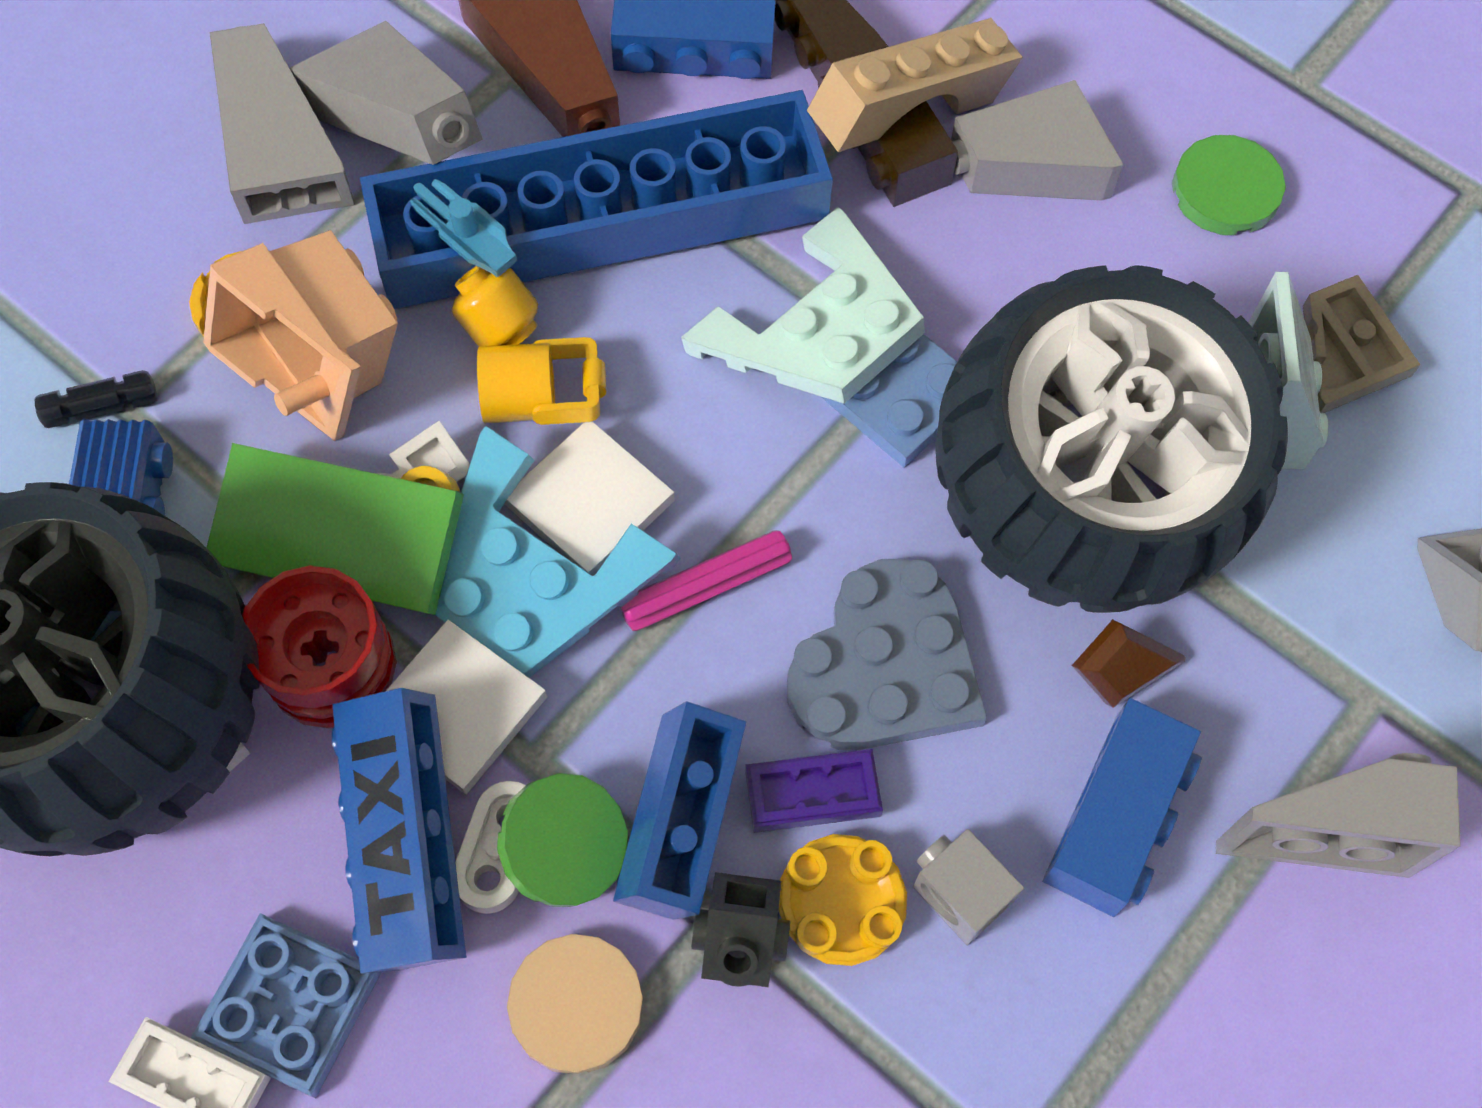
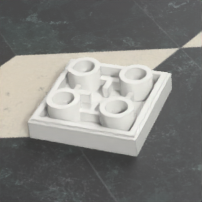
(588, 497)
(477, 700)

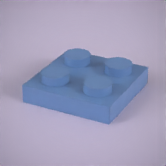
(902, 401)

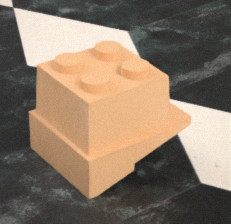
(301, 326)

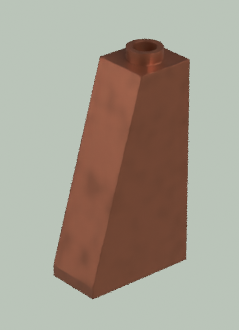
(550, 58)

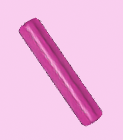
(707, 580)

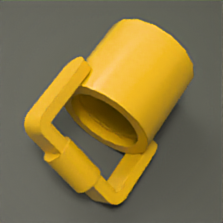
(520, 383)

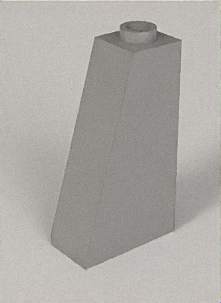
(389, 95)
(271, 137)

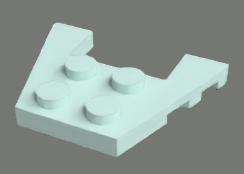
(835, 333)

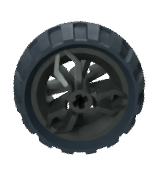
(146, 709)

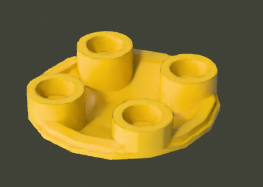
(843, 899)

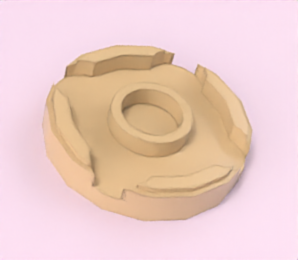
(575, 1004)

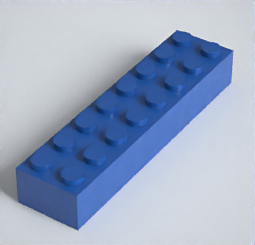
(609, 194)

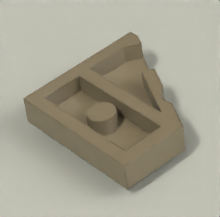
(1354, 343)

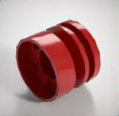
(297, 624)

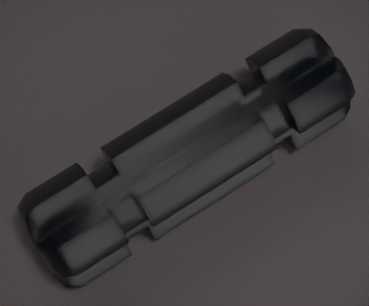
(95, 399)

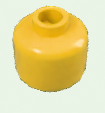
(494, 308)

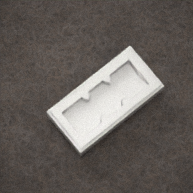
(184, 1073)

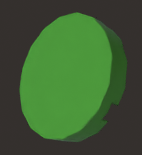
(1228, 184)
(562, 840)

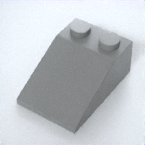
(1370, 820)

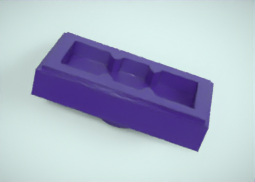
(813, 790)

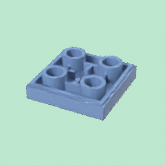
(286, 1005)

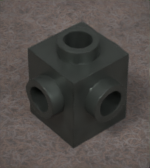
(741, 930)

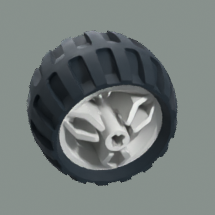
(1158, 386)

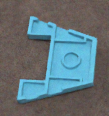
(518, 590)

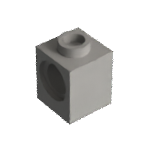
(965, 884)

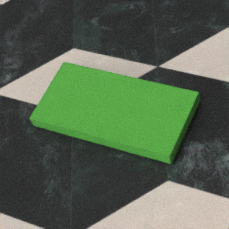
(303, 512)

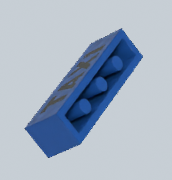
(397, 831)

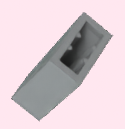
(1037, 148)

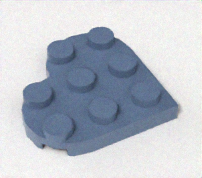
(888, 664)

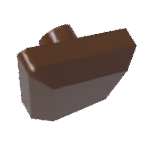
(1124, 663)

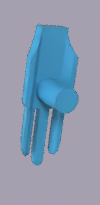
(468, 230)

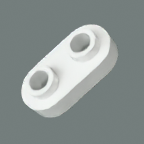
(480, 852)

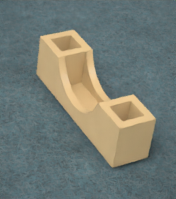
(875, 89)

